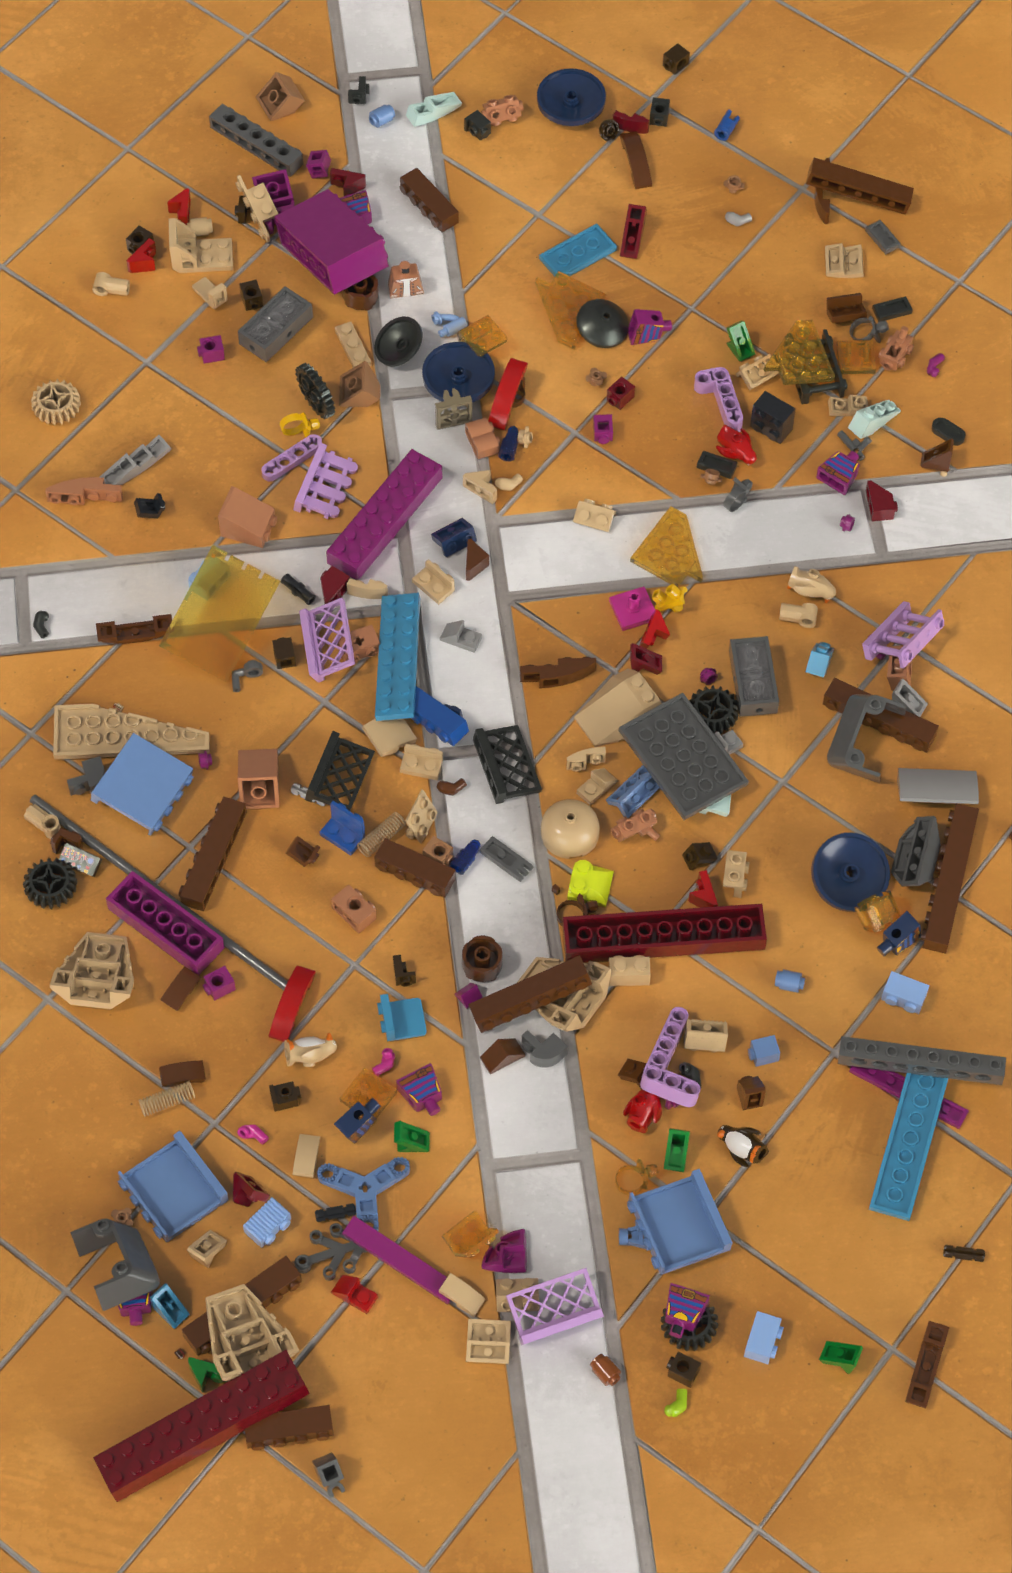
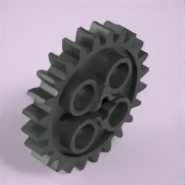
(315, 390)

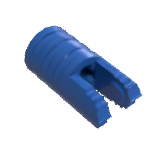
(726, 126)

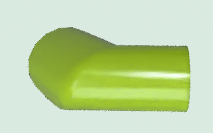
(677, 1406)

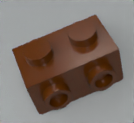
(845, 308)

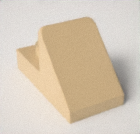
(479, 484)
(596, 786)
(206, 1247)

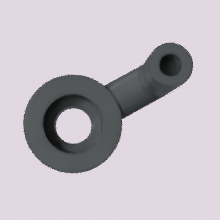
(251, 669)

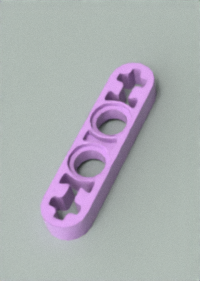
(291, 457)

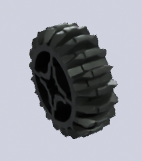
(721, 717)
(40, 877)
(693, 1339)

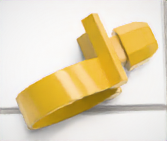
(305, 426)

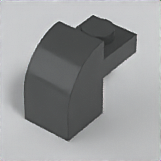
(93, 772)
(546, 1053)

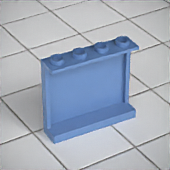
(143, 783)
(173, 1188)
(680, 1223)

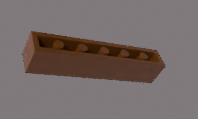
(859, 186)
(905, 729)
(213, 853)
(530, 994)
(267, 1287)

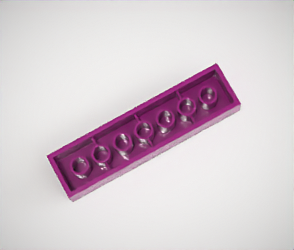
(384, 514)

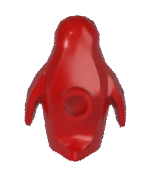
(736, 445)
(642, 1111)

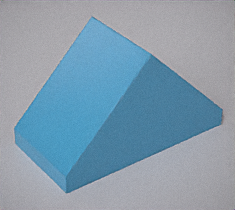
(169, 1306)

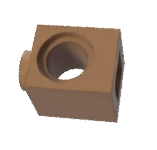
(436, 846)

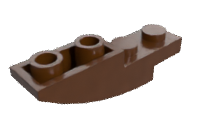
(566, 672)

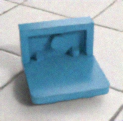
(401, 1018)

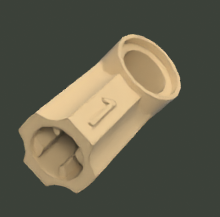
(106, 284)
(804, 615)
(42, 820)

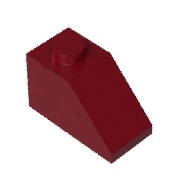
(880, 502)
(333, 584)

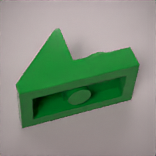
(740, 341)
(410, 1138)
(676, 1150)
(841, 1355)
(202, 1370)

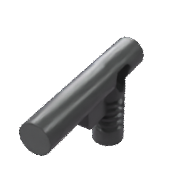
(855, 444)

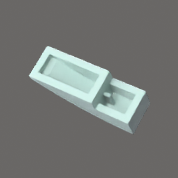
(432, 108)

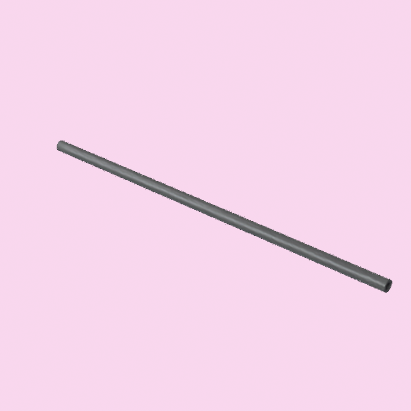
(127, 868)

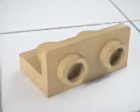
(754, 374)
(434, 582)
(421, 761)

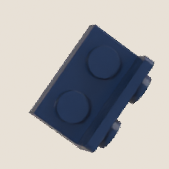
(454, 536)

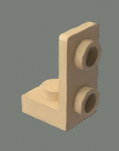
(210, 293)

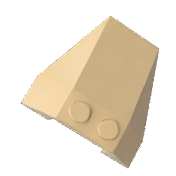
(615, 704)
(95, 972)
(578, 1007)
(243, 1332)

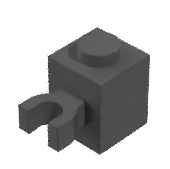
(329, 1472)

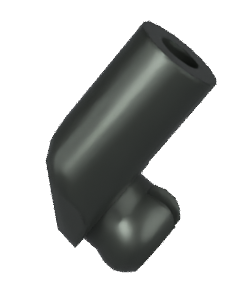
(38, 623)
(690, 1072)

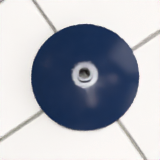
(571, 97)
(459, 368)
(858, 856)

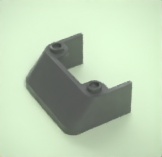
(841, 752)
(131, 1276)

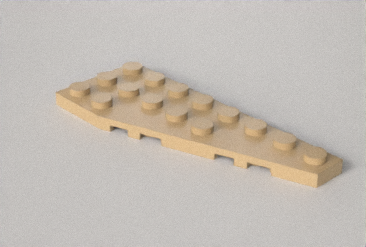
(103, 732)

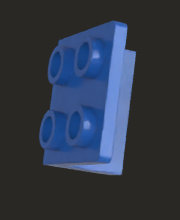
(344, 828)

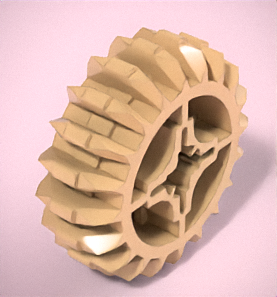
(45, 406)

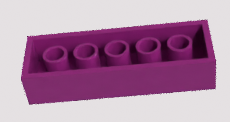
(165, 923)

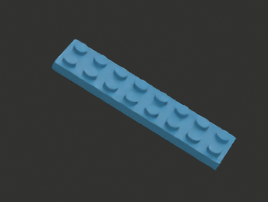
(397, 657)
(908, 1145)

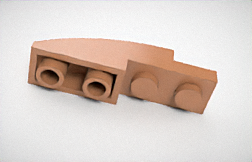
(77, 490)

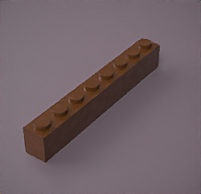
(950, 878)

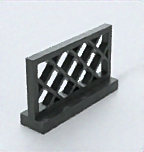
(326, 763)
(490, 763)

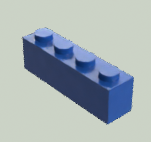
(439, 718)

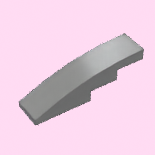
(134, 464)

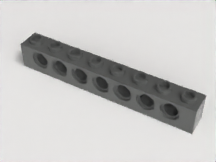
(922, 1060)

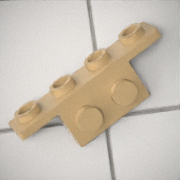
(260, 204)

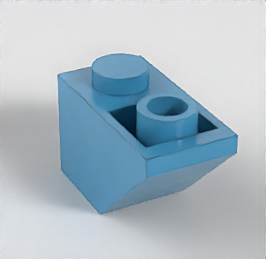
(820, 659)

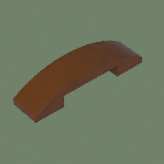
(637, 159)
(822, 205)
(133, 632)
(927, 1364)

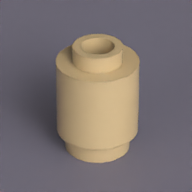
(201, 226)

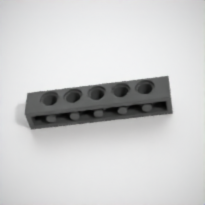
(256, 139)

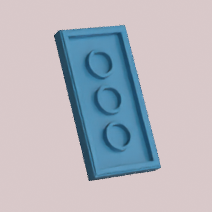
(578, 251)

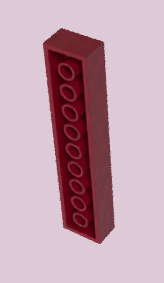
(665, 932)
(201, 1425)

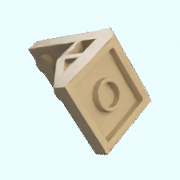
(197, 255)

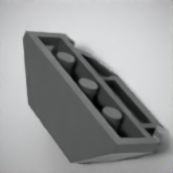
(917, 852)

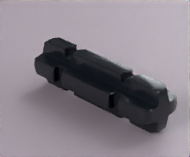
(335, 1212)

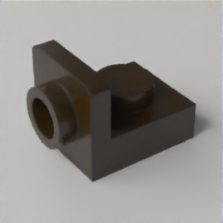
(402, 977)

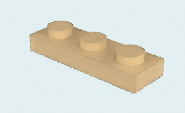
(352, 344)

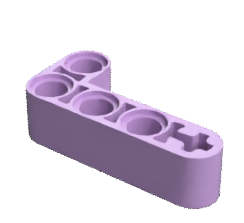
(719, 382)

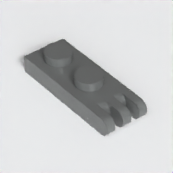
(506, 858)

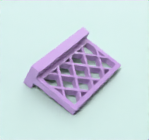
(313, 646)
(560, 1324)

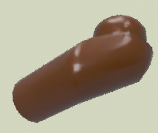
(451, 788)

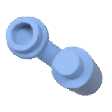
(457, 324)

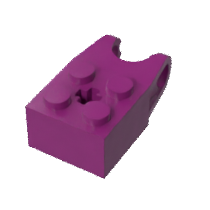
(280, 191)

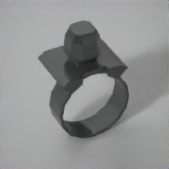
(882, 327)
(738, 491)

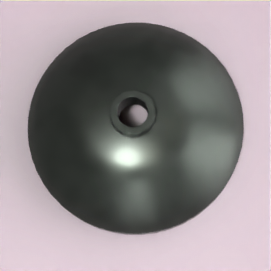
(598, 329)
(398, 341)

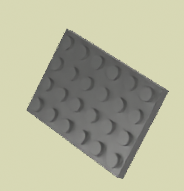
(683, 756)

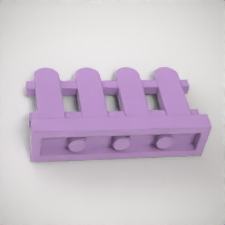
(322, 490)

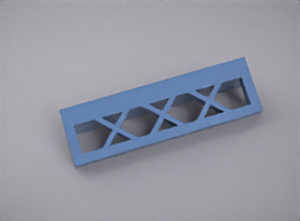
(636, 795)

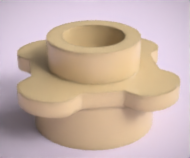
(525, 437)

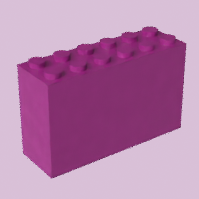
(331, 241)

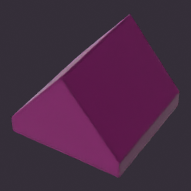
(469, 994)

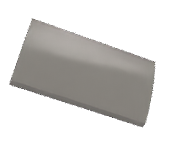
(938, 786)

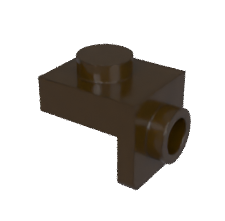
(241, 210)
(699, 854)

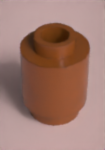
(605, 1370)

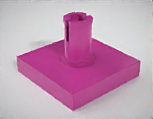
(632, 608)

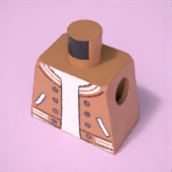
(404, 280)

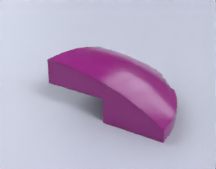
(508, 1255)

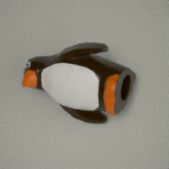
(743, 1144)

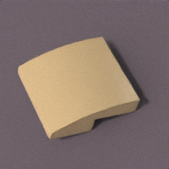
(844, 261)
(389, 735)
(488, 1341)

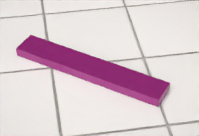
(893, 1084)
(395, 1257)

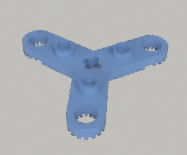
(353, 1183)

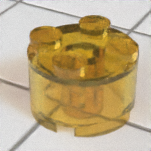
(877, 911)

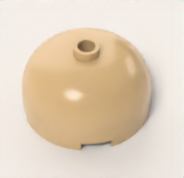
(570, 828)

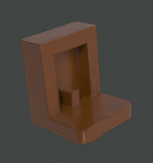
(63, 837)
(303, 852)
(632, 1071)

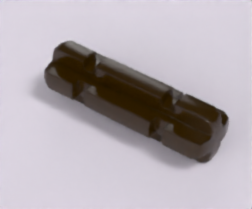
(964, 1253)

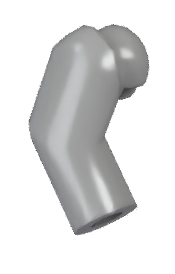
(736, 219)

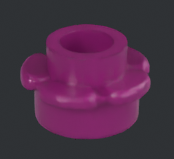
(847, 522)
(708, 676)
(204, 760)

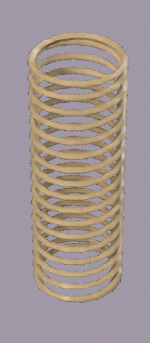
(363, 845)
(165, 1094)

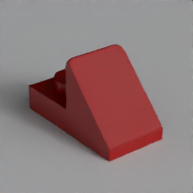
(181, 205)
(142, 258)
(655, 626)
(705, 895)
(355, 1294)

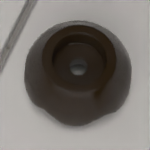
(612, 132)

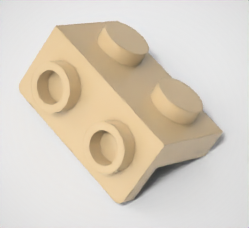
(594, 516)
(734, 872)
(508, 1286)

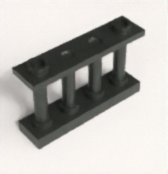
(805, 390)

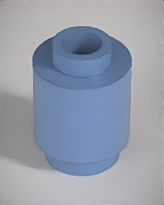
(381, 115)
(789, 980)

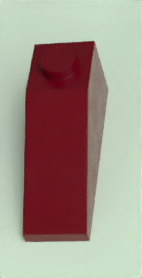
(633, 231)

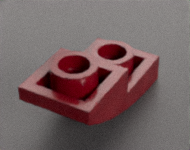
(631, 124)

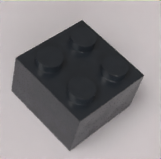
(772, 417)

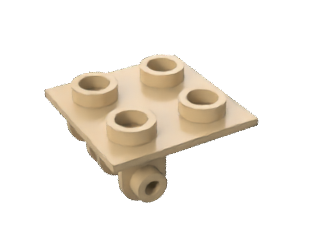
(420, 817)

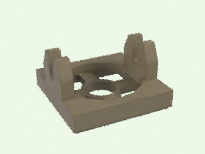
(459, 416)

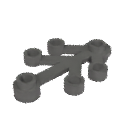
(336, 1251)

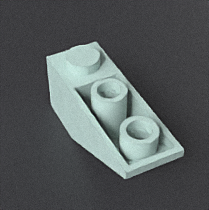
(871, 418)

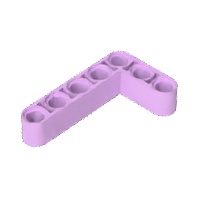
(656, 1077)

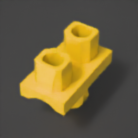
(671, 599)

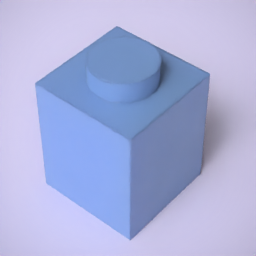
(764, 1051)

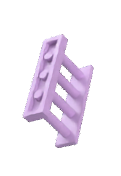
(897, 622)

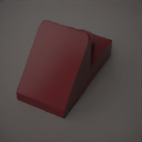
(350, 181)
(645, 659)
(247, 1190)

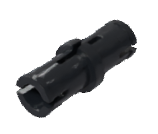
(298, 589)

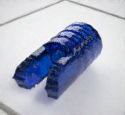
(509, 445)
(465, 857)

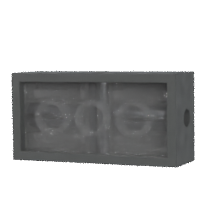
(275, 324)
(753, 676)

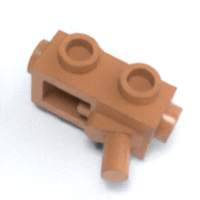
(508, 109)
(896, 349)
(640, 823)

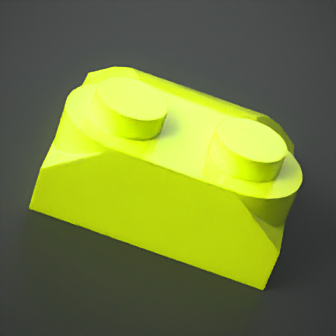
(590, 882)

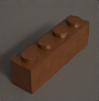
(429, 200)
(415, 868)
(290, 1426)

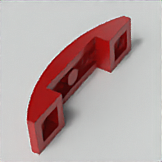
(506, 393)
(290, 1003)

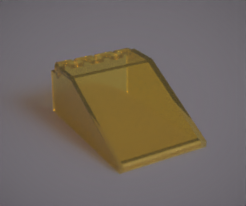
(219, 614)

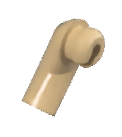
(508, 484)

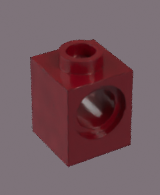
(620, 393)

